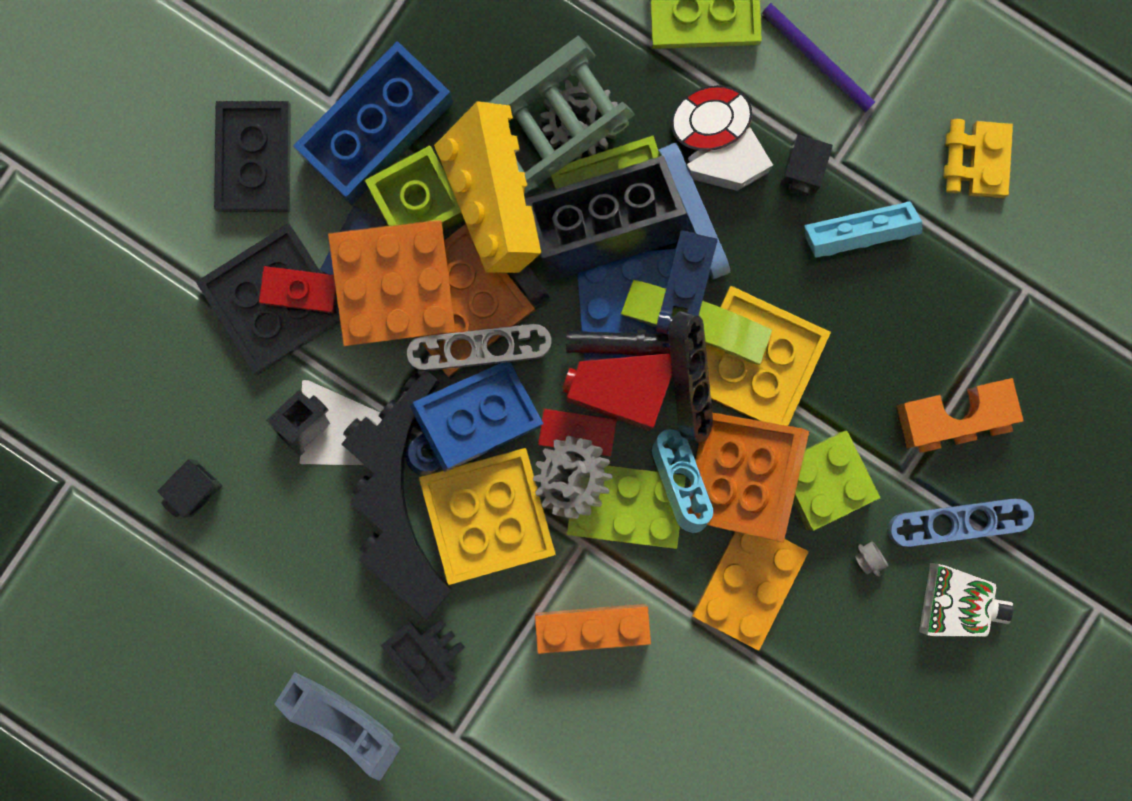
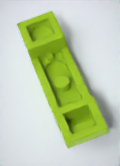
(721, 327)

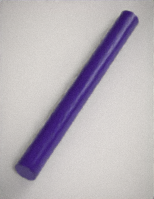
(818, 57)

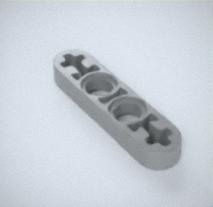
(479, 341)

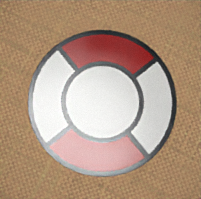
(711, 118)

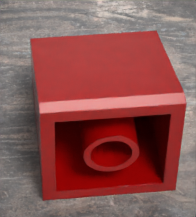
(621, 387)

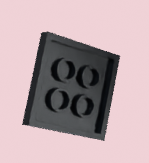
(258, 330)

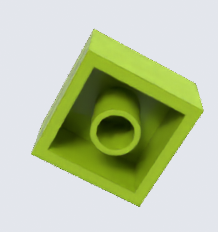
(415, 191)
(832, 482)

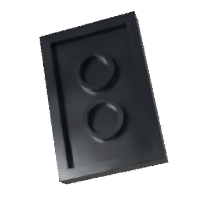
(252, 156)

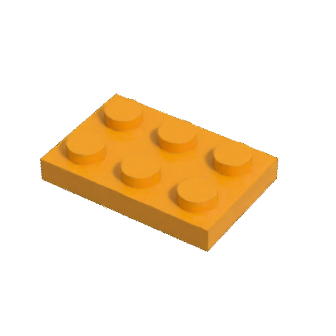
(749, 587)

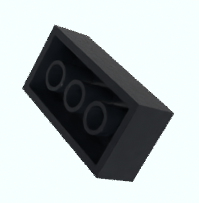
(607, 218)

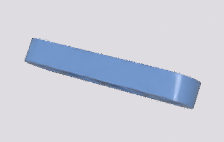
(697, 215)
(960, 522)

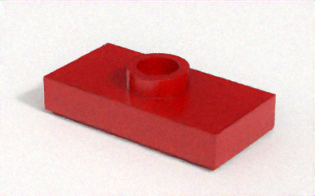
(298, 290)
(560, 424)

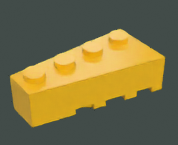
(489, 187)

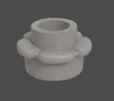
(871, 559)

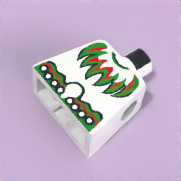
(960, 604)

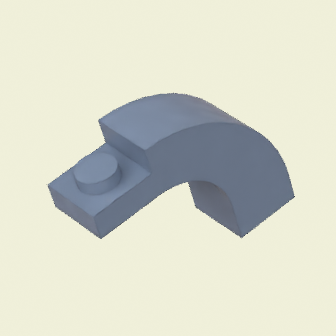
(339, 722)

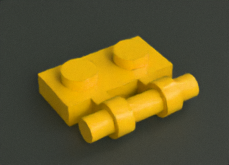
(989, 158)

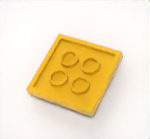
(776, 385)
(487, 516)

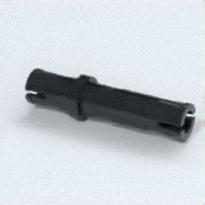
(617, 343)

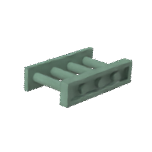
(544, 82)

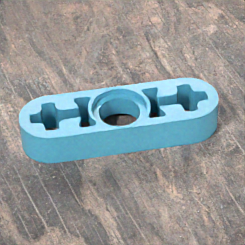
(679, 496)

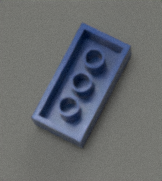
(374, 122)

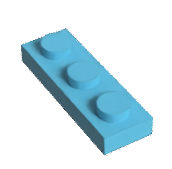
(863, 229)

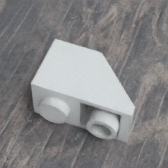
(731, 165)

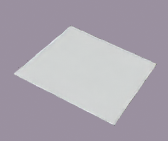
(342, 411)

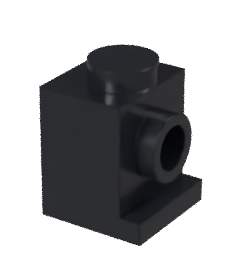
(288, 419)

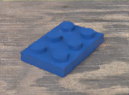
(476, 415)

